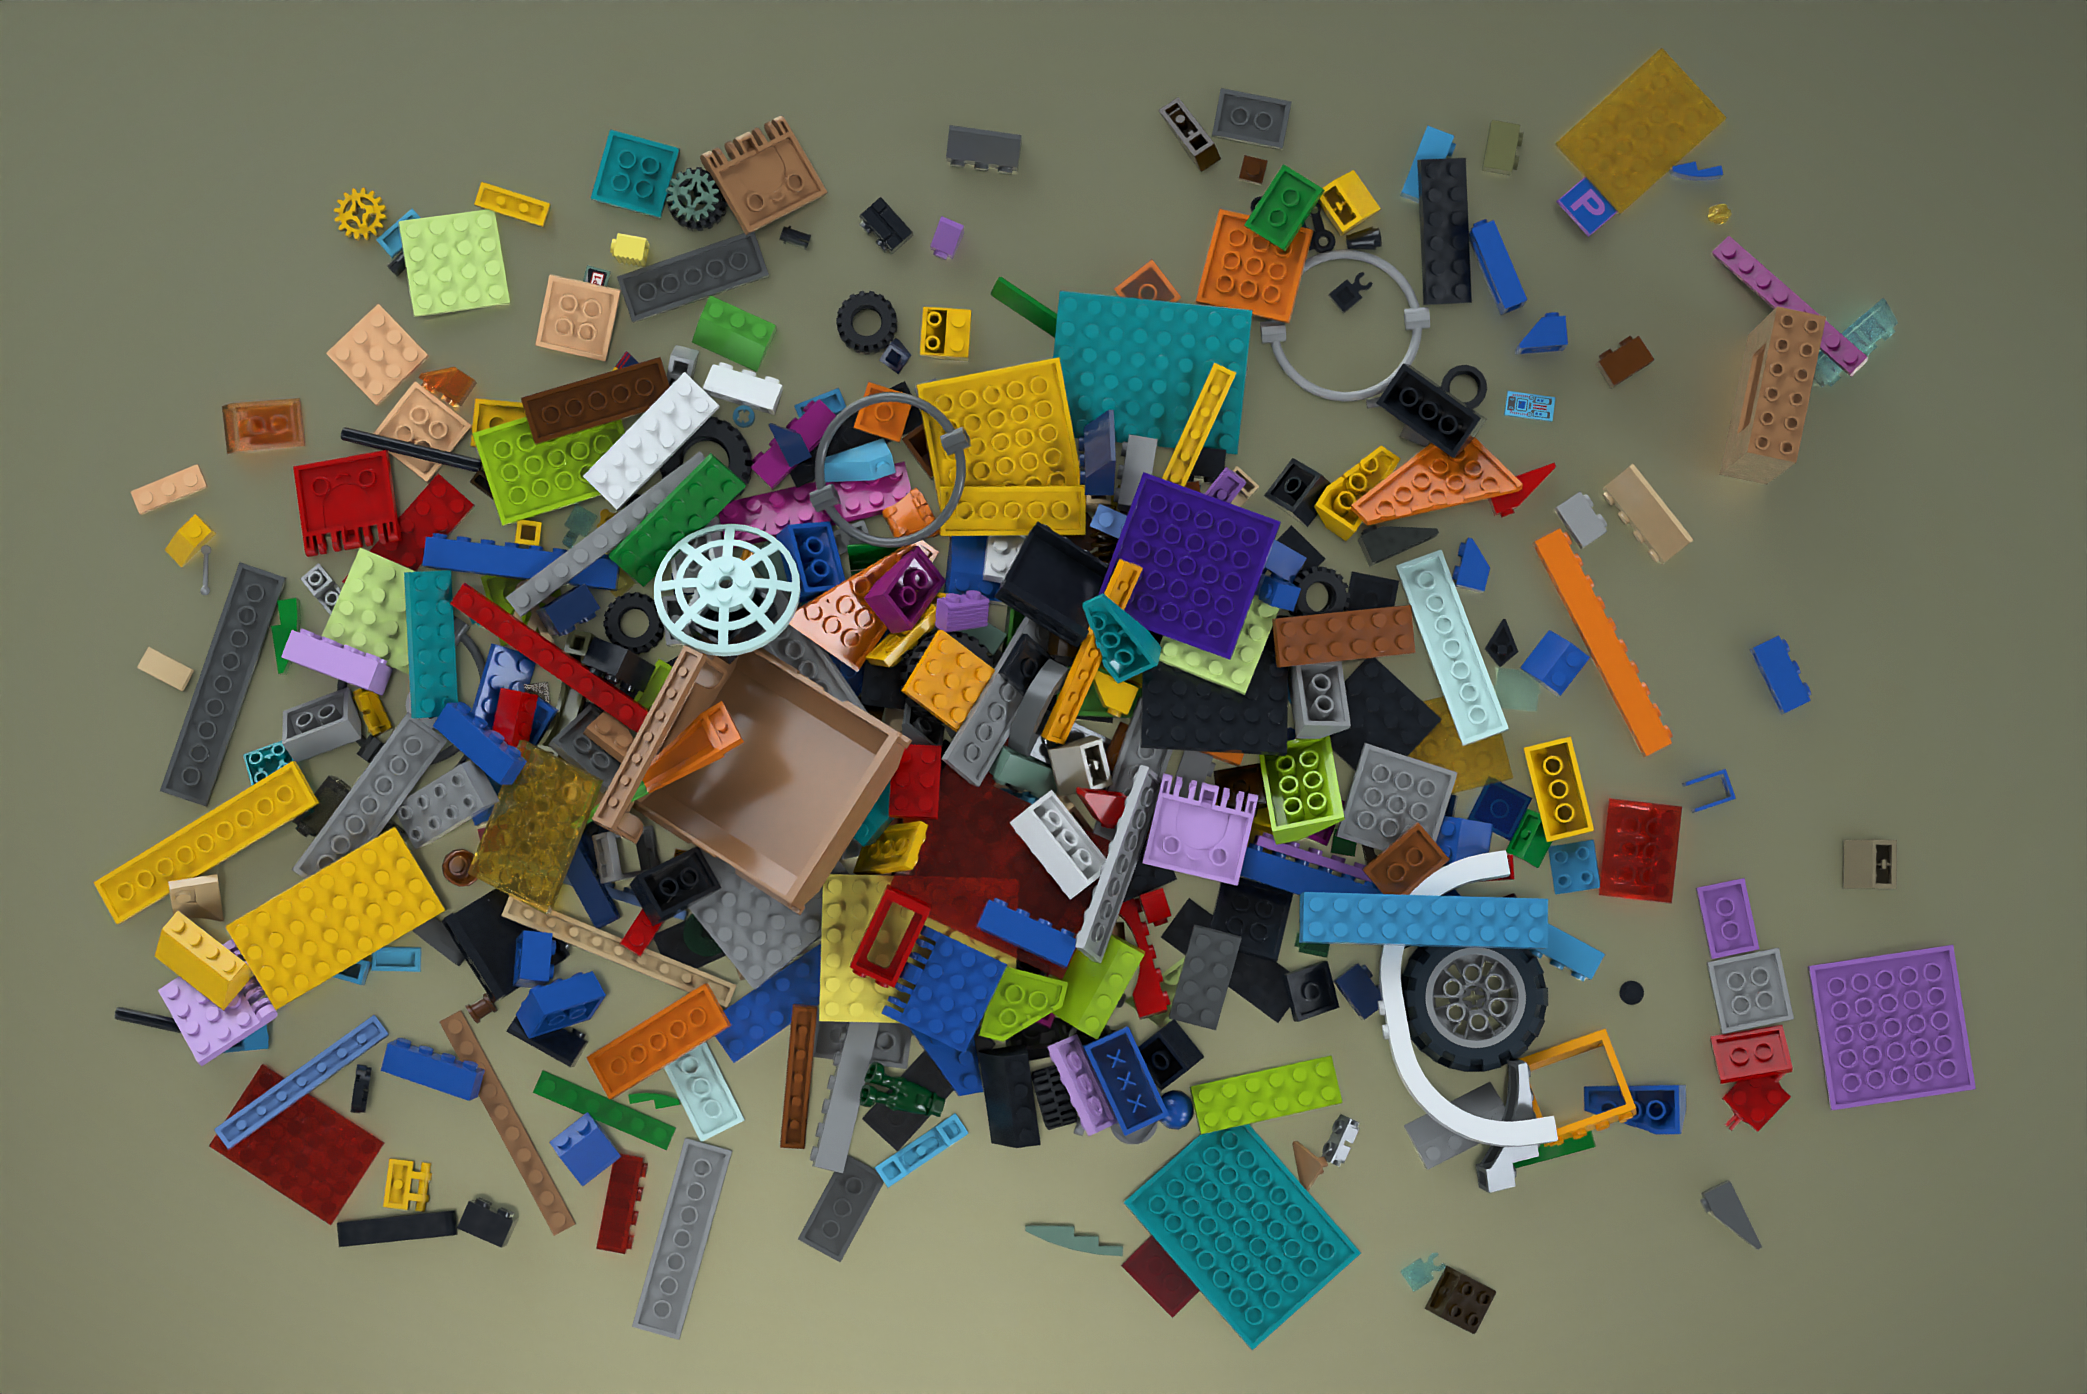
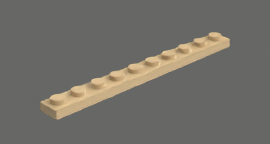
(609, 947)

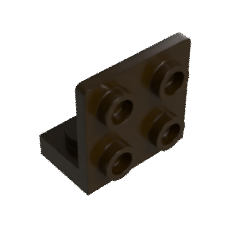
(1460, 1300)

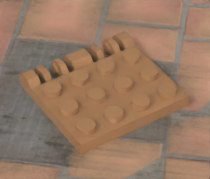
(764, 176)

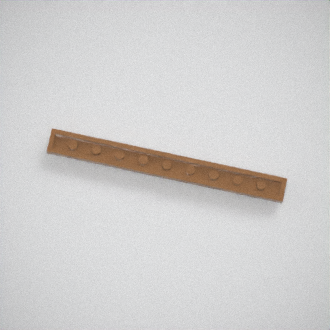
(509, 1126)

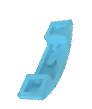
(921, 1150)

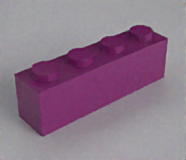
(811, 425)

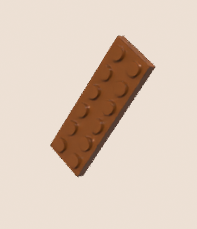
(1343, 636)

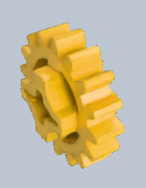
(349, 216)

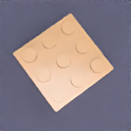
(578, 317)
(377, 354)
(426, 422)

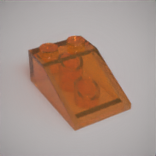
(263, 425)

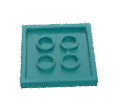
(635, 174)

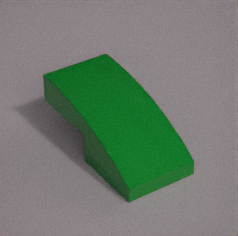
(660, 1100)

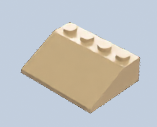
(1646, 514)

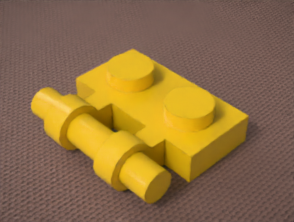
(399, 1185)

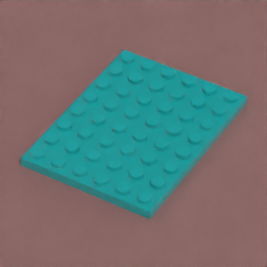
(1150, 364)
(1242, 1230)

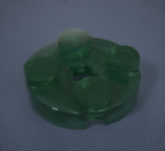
(696, 942)

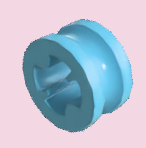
(751, 416)

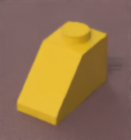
(189, 540)
(1114, 695)

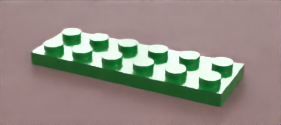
(677, 516)

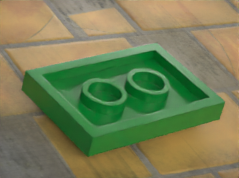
(1284, 207)

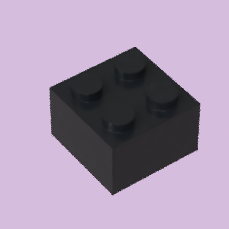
(618, 665)
(1169, 1054)
(488, 1223)

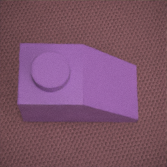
(946, 238)

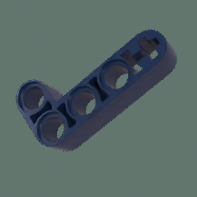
(589, 888)

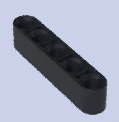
(397, 1228)

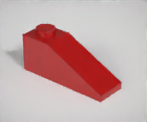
(1507, 503)

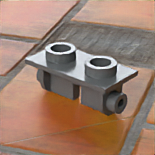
(1334, 1149)

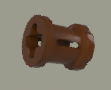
(481, 1008)

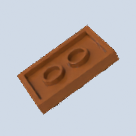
(1406, 862)

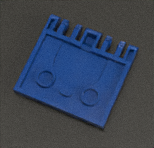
(948, 992)

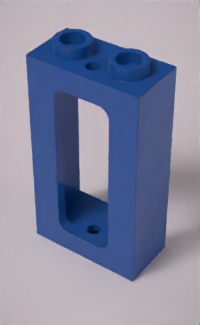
(1497, 266)

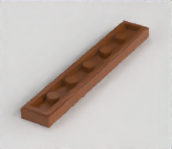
(798, 1076)

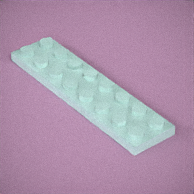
(1452, 648)

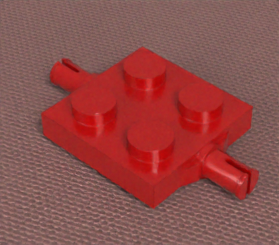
(1755, 1101)

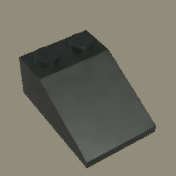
(1389, 541)

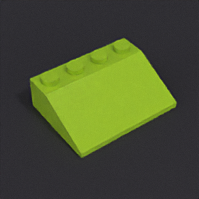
(1302, 789)
(1097, 987)

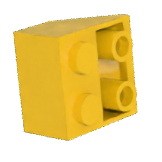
(1347, 202)
(946, 333)

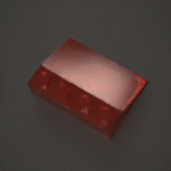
(1640, 851)

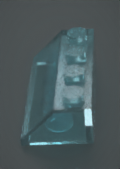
(1863, 334)

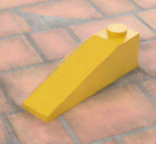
(1337, 498)

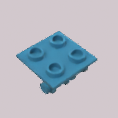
(1574, 867)

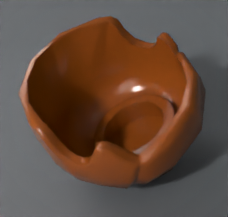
(456, 867)

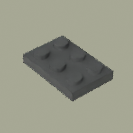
(1251, 118)

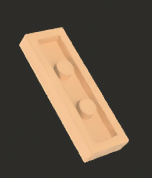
(169, 489)

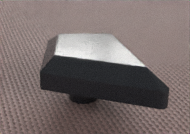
(1501, 645)

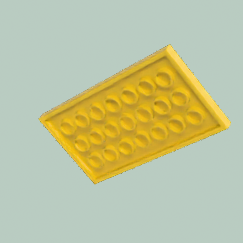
(335, 918)

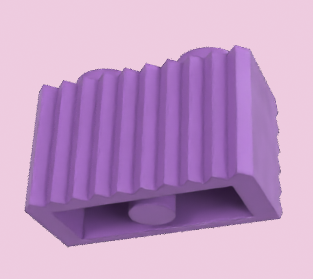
(962, 611)

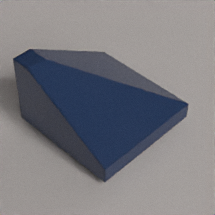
(895, 356)

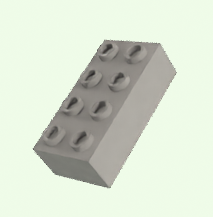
(446, 804)

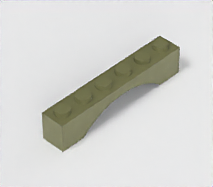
(570, 701)

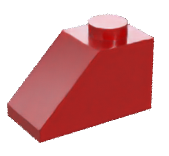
(1103, 805)
(1155, 907)

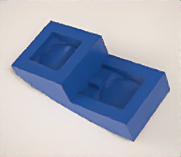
(1690, 172)

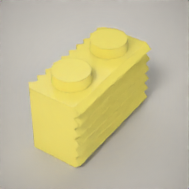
(630, 249)

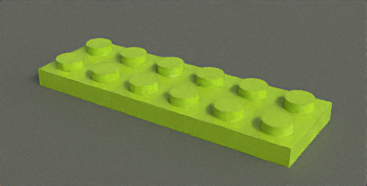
(1265, 1095)

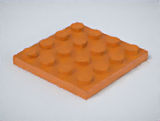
(1251, 271)

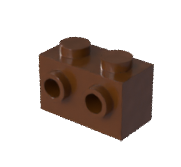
(1624, 361)

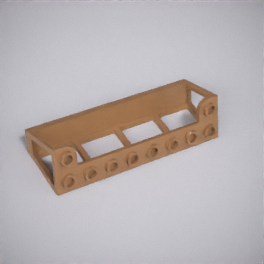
(687, 672)

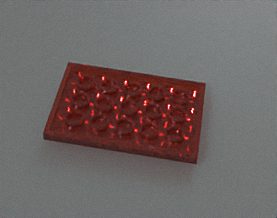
(304, 1150)

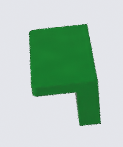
(1529, 840)

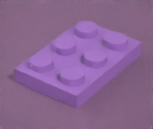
(1727, 918)

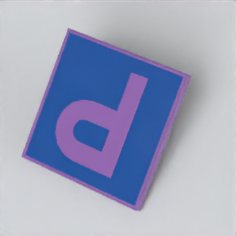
(1586, 206)

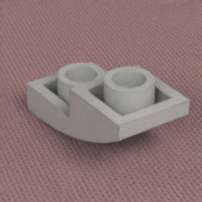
(322, 587)

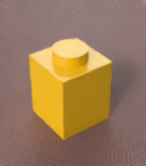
(528, 532)

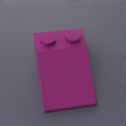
(905, 591)

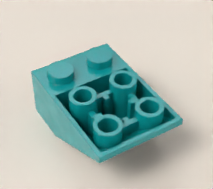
(266, 761)

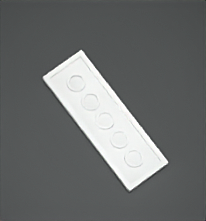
(651, 441)

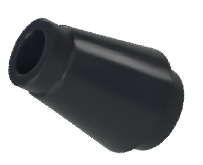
(1365, 239)

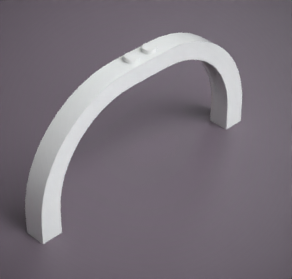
(1474, 1128)

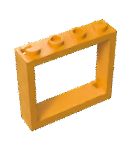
(1569, 1049)

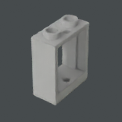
(608, 857)

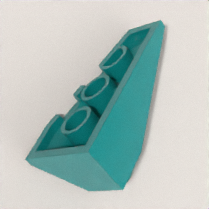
(1123, 642)

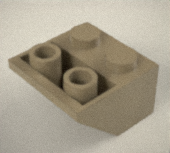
(1080, 765)
(1870, 864)

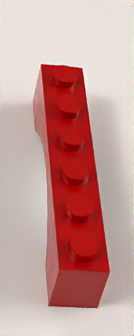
(1147, 993)

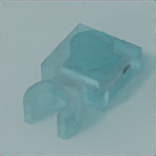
(1419, 1273)

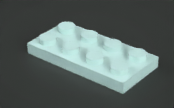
(704, 1092)

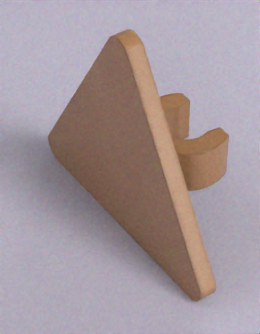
(1307, 1165)

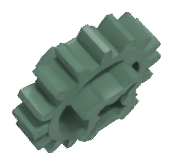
(683, 194)

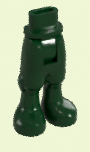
(905, 1094)

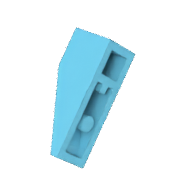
(860, 463)

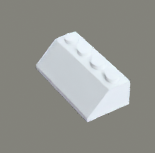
(1060, 844)

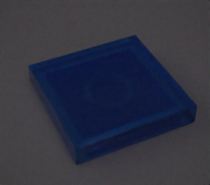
(1501, 807)

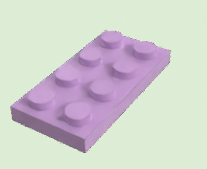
(1082, 1085)

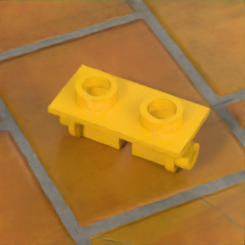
(373, 711)

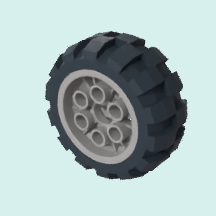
(1480, 1048)

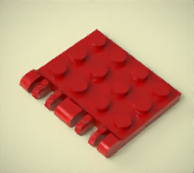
(345, 498)

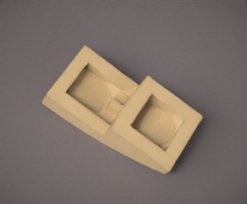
(165, 669)

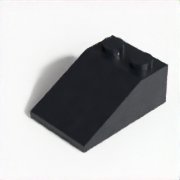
(674, 885)

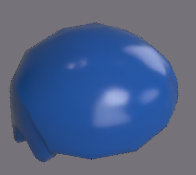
(1179, 1109)

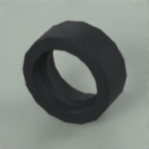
(1474, 373)

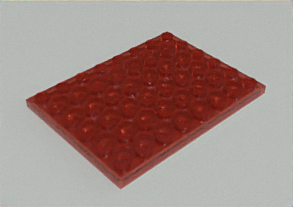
(980, 857)

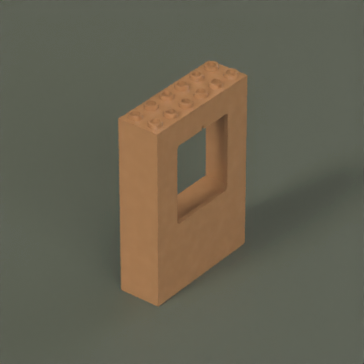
(1772, 396)

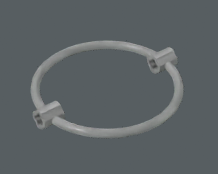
(1414, 319)

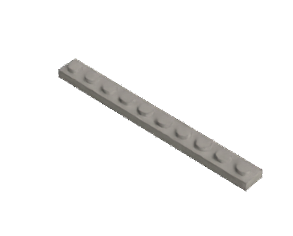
(597, 542)

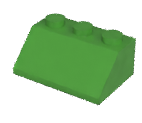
(734, 333)

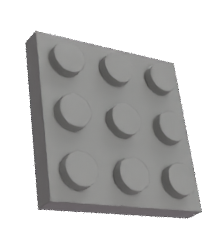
(1750, 990)

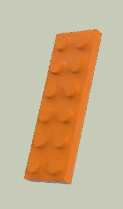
(658, 1041)

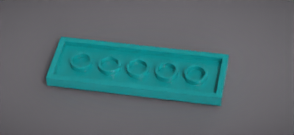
(430, 642)

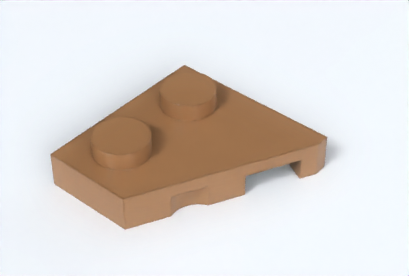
(610, 735)

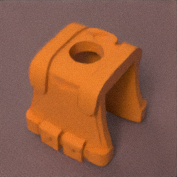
(909, 515)

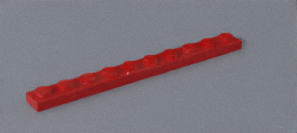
(550, 657)

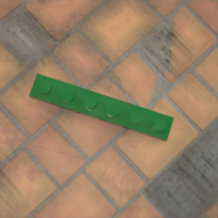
(604, 1110)

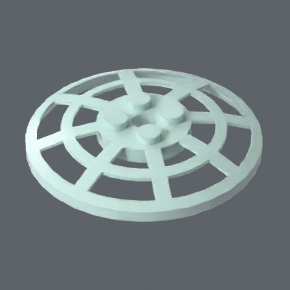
(727, 599)

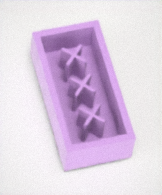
(338, 661)

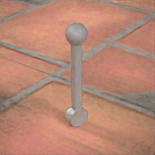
(206, 550)

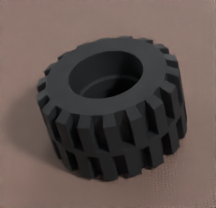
(714, 217)
(861, 302)
(1332, 582)
(619, 608)
(1053, 1098)

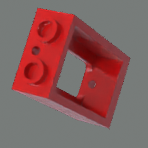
(889, 976)

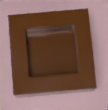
(1253, 170)

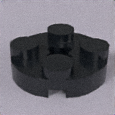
(360, 1090)

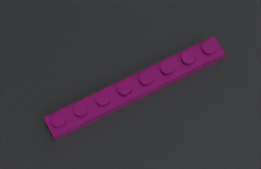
(1776, 294)

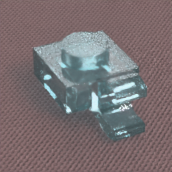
(580, 523)

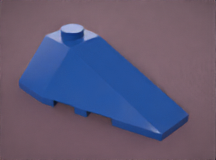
(1658, 1107)

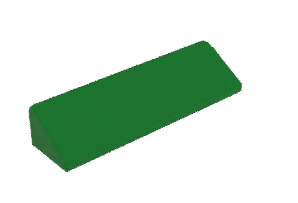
(1025, 305)

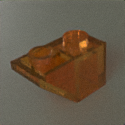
(450, 382)

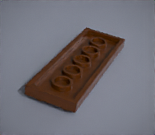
(595, 400)

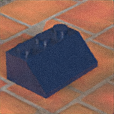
(1098, 455)

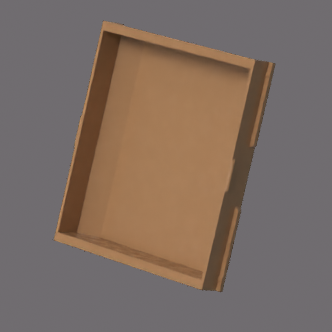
(791, 791)

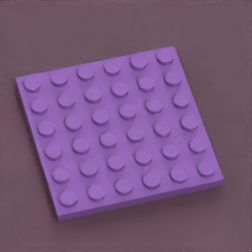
(1891, 1027)

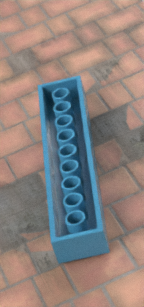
(1423, 920)

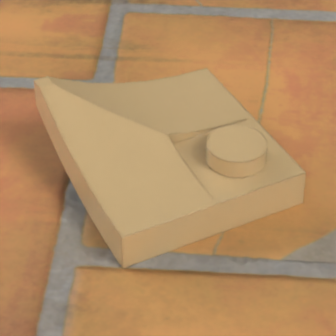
(197, 897)

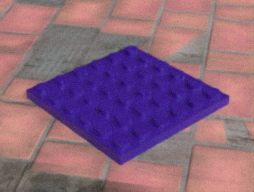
(1196, 563)

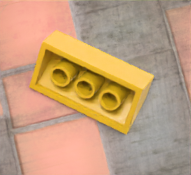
(1558, 789)
(202, 960)

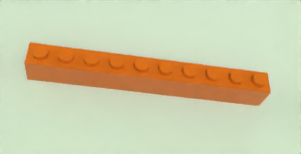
(1602, 643)

